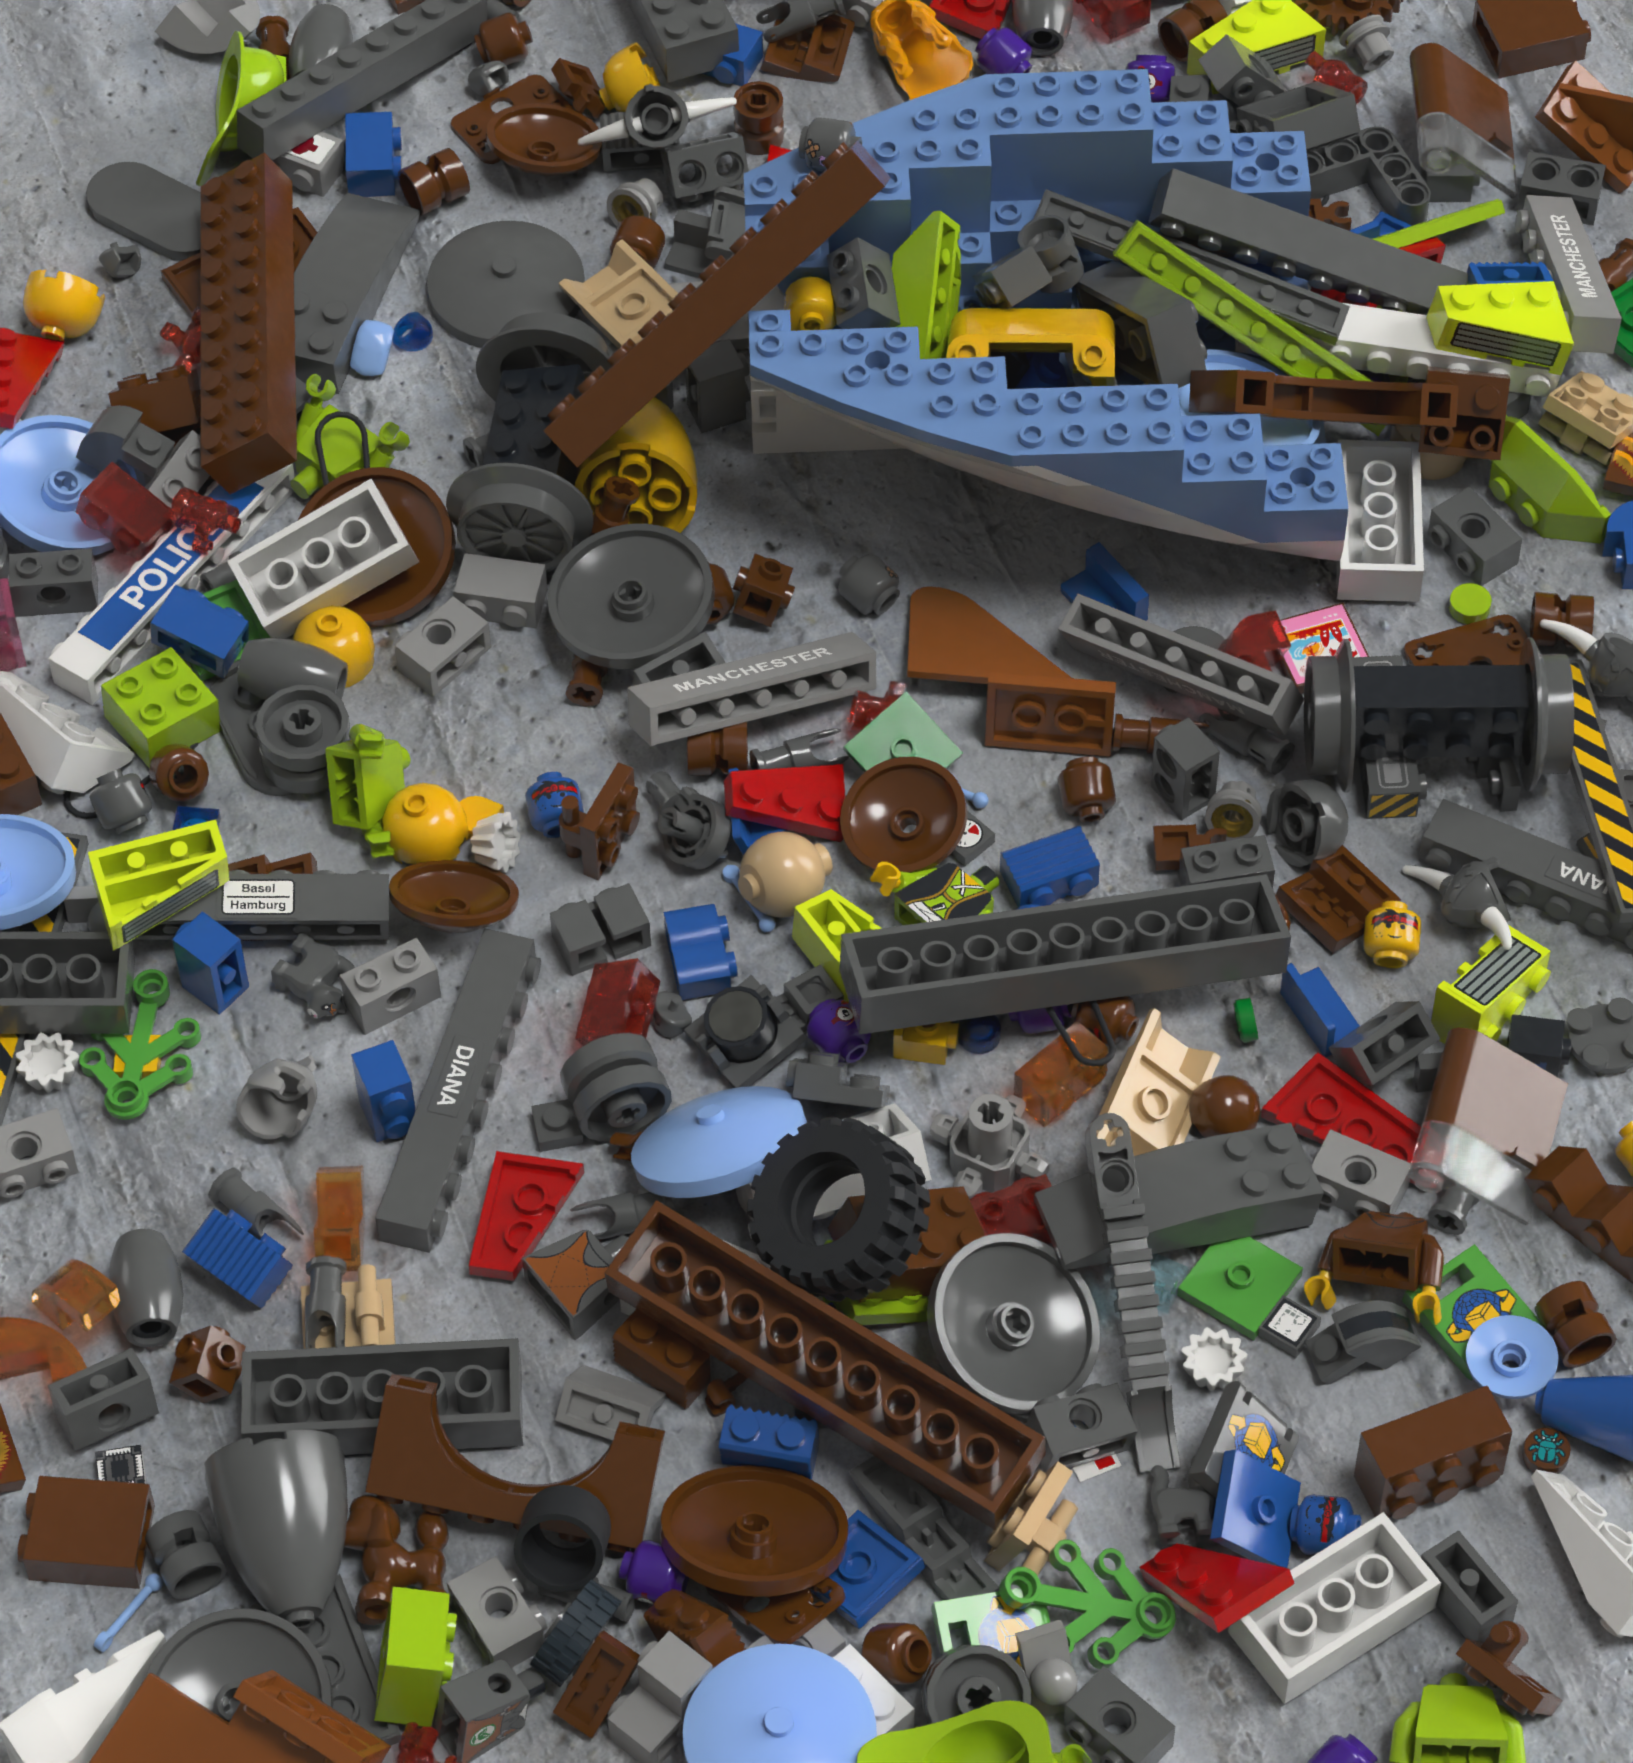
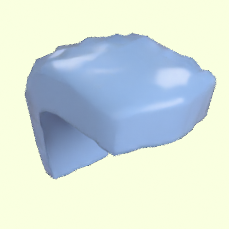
(371, 348)

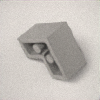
(652, 1716)

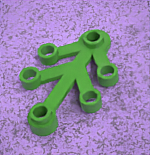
(141, 1052)
(1094, 1601)

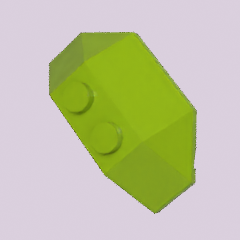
(929, 282)
(1545, 488)

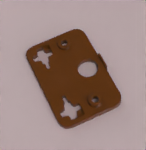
(472, 123)
(1470, 644)
(776, 1618)

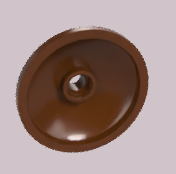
(542, 139)
(900, 795)
(453, 895)

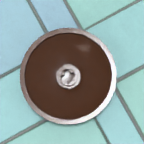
(426, 528)
(754, 1530)

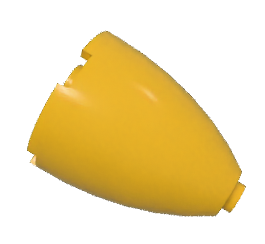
(655, 456)

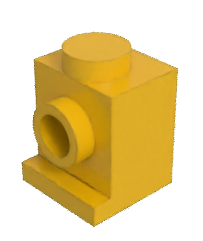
(925, 1042)

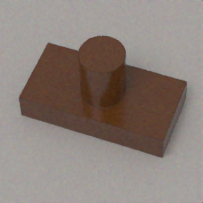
(597, 1684)

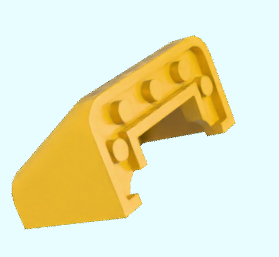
(1077, 331)

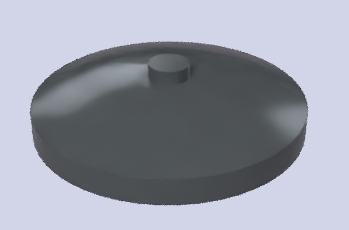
(500, 274)
(630, 595)
(1013, 1322)
(230, 1645)

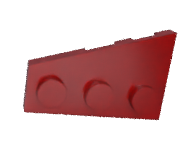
(789, 798)
(518, 1210)
(1214, 1584)

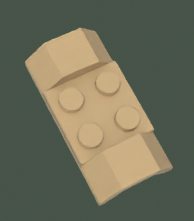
(621, 295)
(1156, 1087)

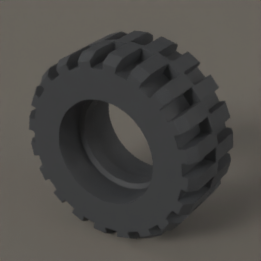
(796, 1181)

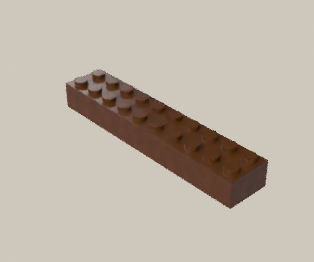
(723, 297)
(247, 324)
(826, 1364)

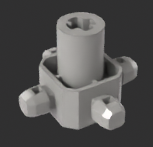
(989, 1144)

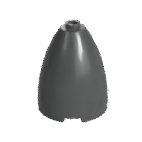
(283, 1518)

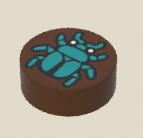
(1546, 1451)

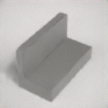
(601, 1400)

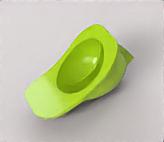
(242, 78)
(988, 1734)

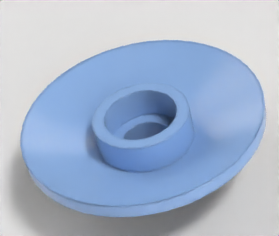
(1512, 1340)

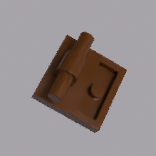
(604, 827)
(1492, 1664)

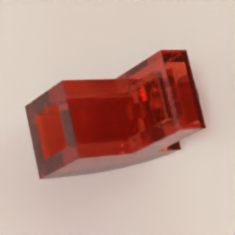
(1258, 640)

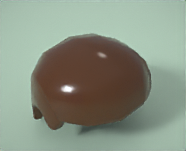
(1224, 1106)

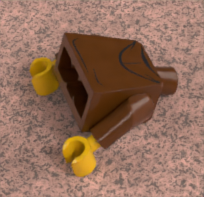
(1384, 1253)

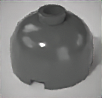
(1307, 821)

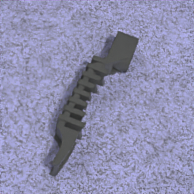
(1136, 1299)

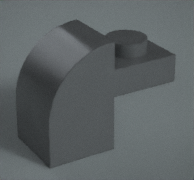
(121, 437)

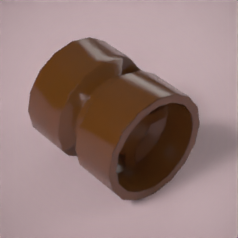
(1186, 23)
(759, 116)
(436, 180)
(1575, 611)
(718, 749)
(1575, 1324)

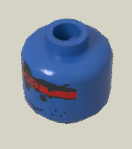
(545, 800)
(1321, 1522)

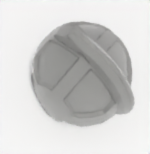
(278, 1098)

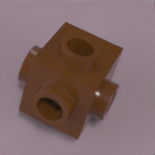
(763, 589)
(207, 1364)

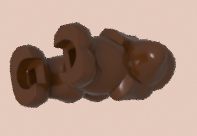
(387, 1564)

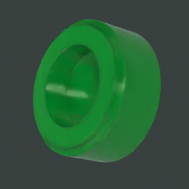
(1245, 1020)

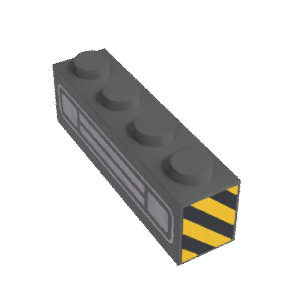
(1390, 784)

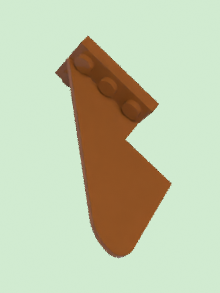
(1592, 123)
(1027, 695)
(270, 1726)

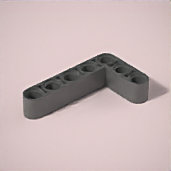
(1374, 159)

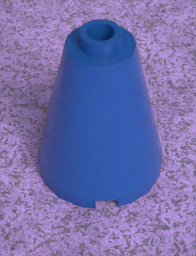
(1591, 1410)

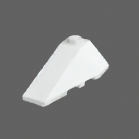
(54, 742)
(1596, 1549)
(78, 1719)

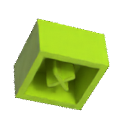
(160, 705)
(414, 1656)

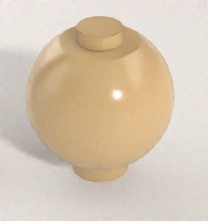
(783, 872)

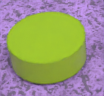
(1470, 603)

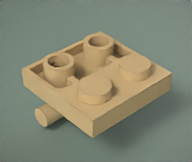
(1590, 414)
(367, 1312)
(1028, 1525)

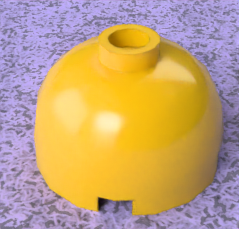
(626, 76)
(61, 305)
(341, 634)
(425, 824)

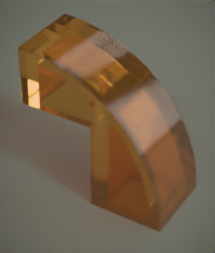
(340, 1214)
(76, 1294)
(34, 1347)

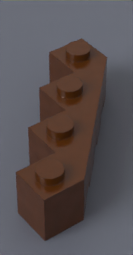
(1584, 1205)

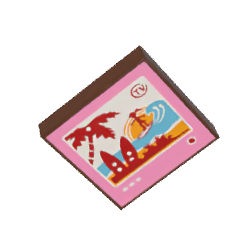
(1317, 635)

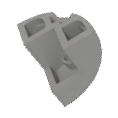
(208, 24)

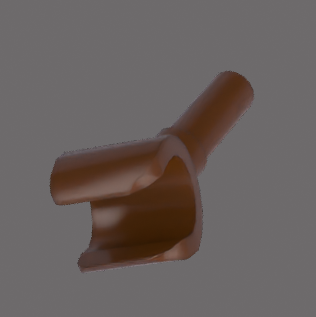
(626, 1143)
(720, 1395)

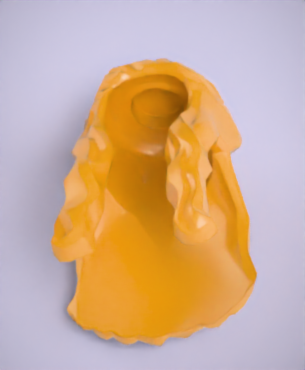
(918, 47)

